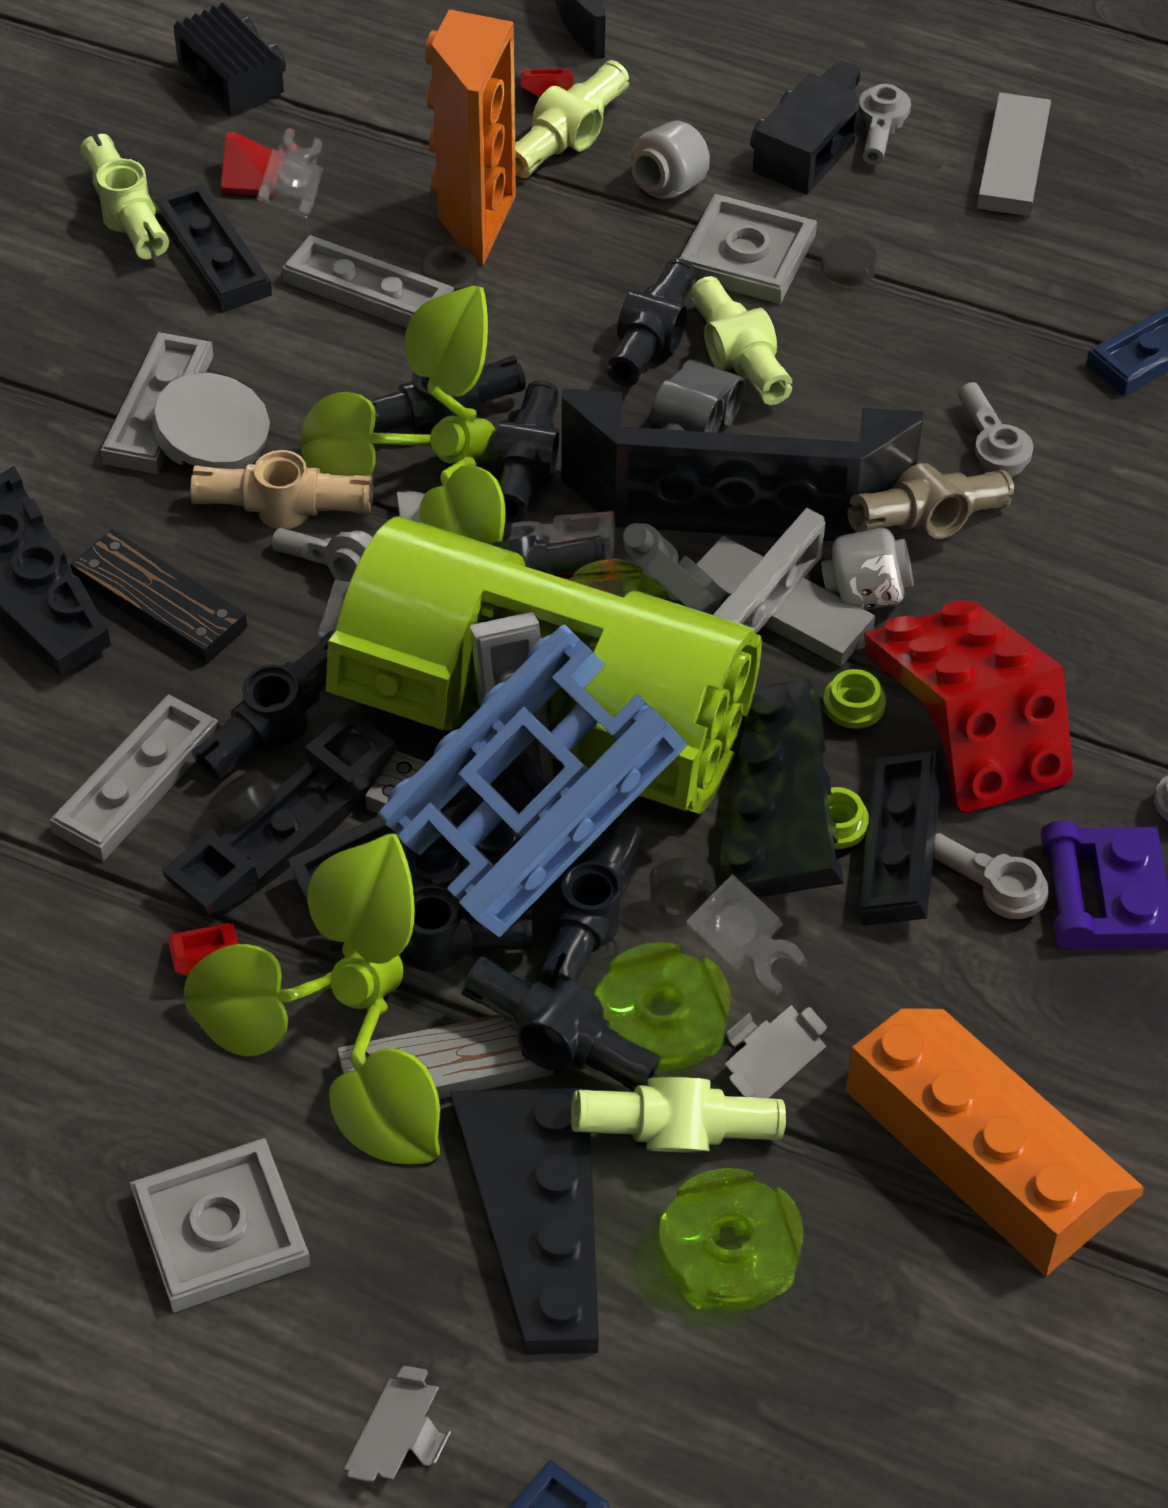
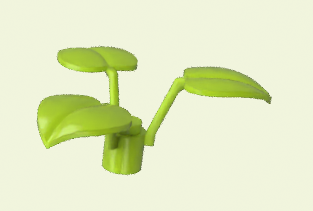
(449, 346)
(367, 903)

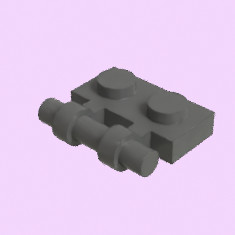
(681, 578)

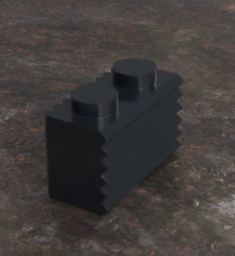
(229, 58)

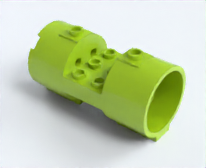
(410, 649)

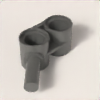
(697, 399)

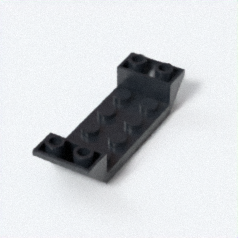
(724, 478)

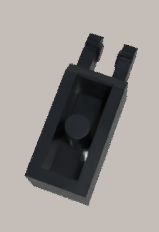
(808, 129)

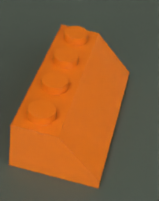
(472, 126)
(988, 1135)

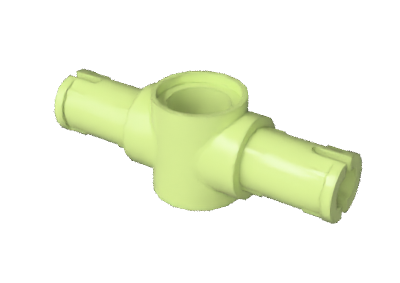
(569, 117)
(124, 196)
(741, 340)
(678, 1115)

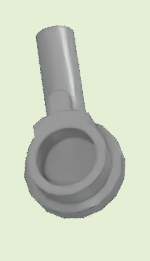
(883, 113)
(998, 444)
(339, 553)
(1010, 884)

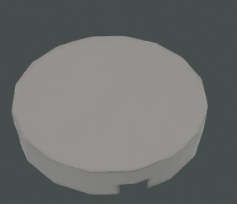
(210, 422)

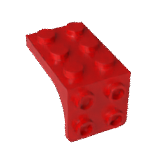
(989, 696)

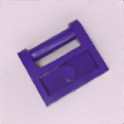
(1127, 881)

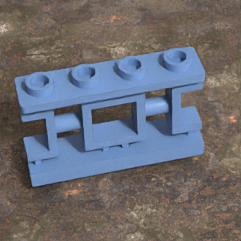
(564, 814)

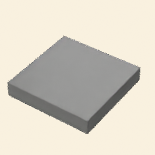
(749, 247)
(219, 1225)

